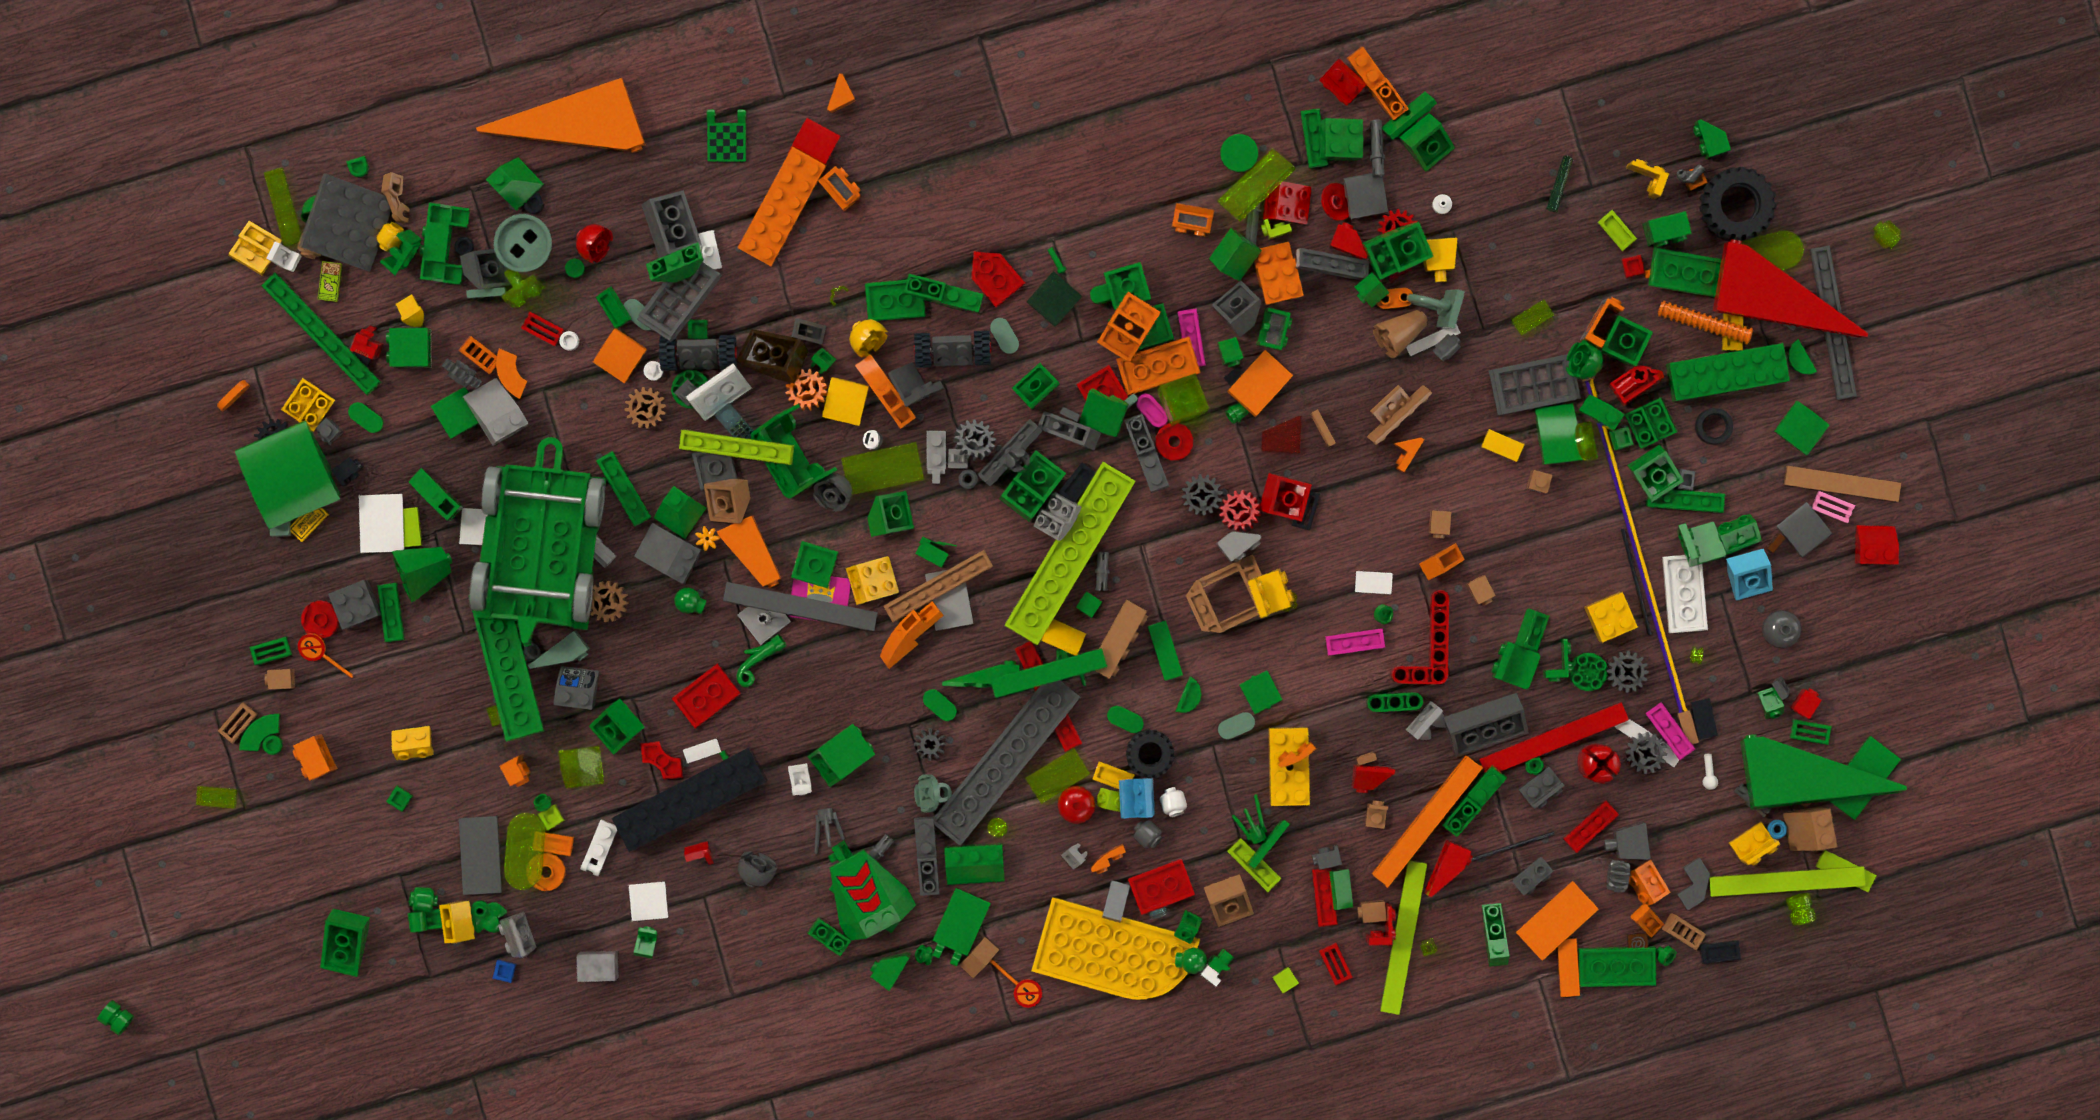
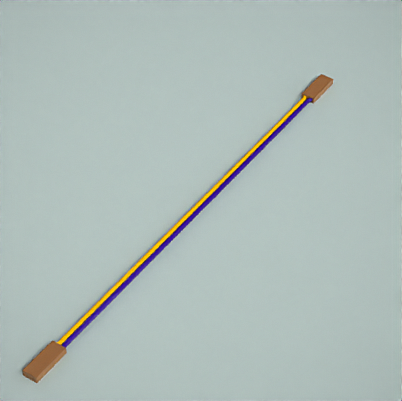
(1685, 717)

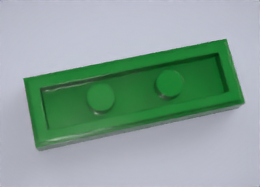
(1311, 131)
(391, 612)
(1165, 650)
(1267, 844)

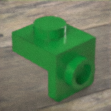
(645, 942)

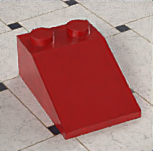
(1449, 864)

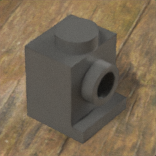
(329, 431)
(1327, 857)

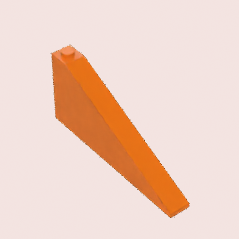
(588, 118)

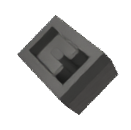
(808, 331)

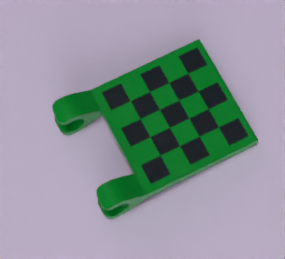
(726, 140)

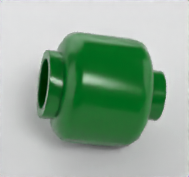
(422, 899)

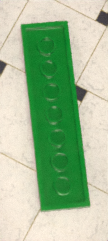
(509, 677)

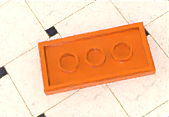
(1158, 366)
(1557, 920)

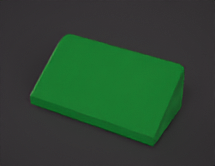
(1532, 630)

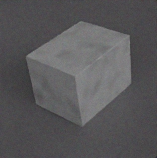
(597, 966)

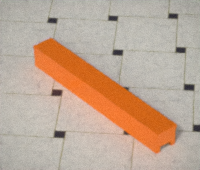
(1427, 821)

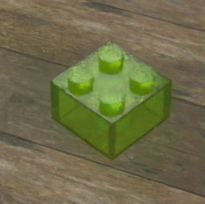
(1183, 399)

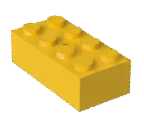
(1287, 786)

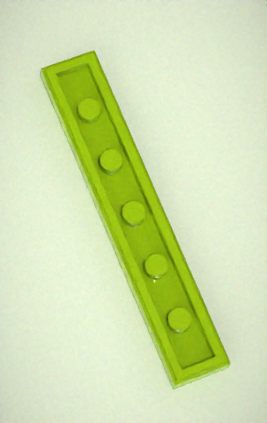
(736, 447)

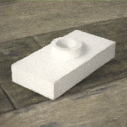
(710, 249)

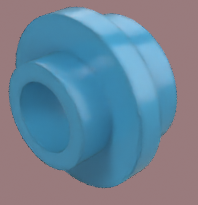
(1783, 829)

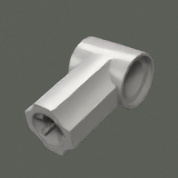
(603, 553)

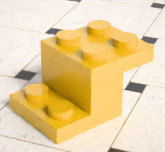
(1271, 592)

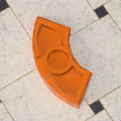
(508, 373)

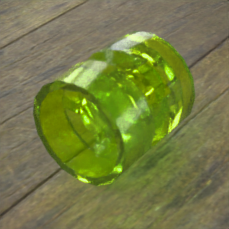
(1801, 909)

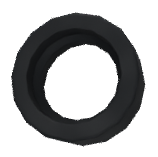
(1728, 426)

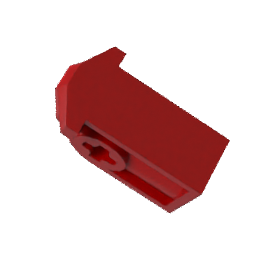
(1628, 388)

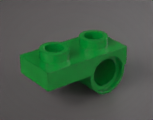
(424, 920)

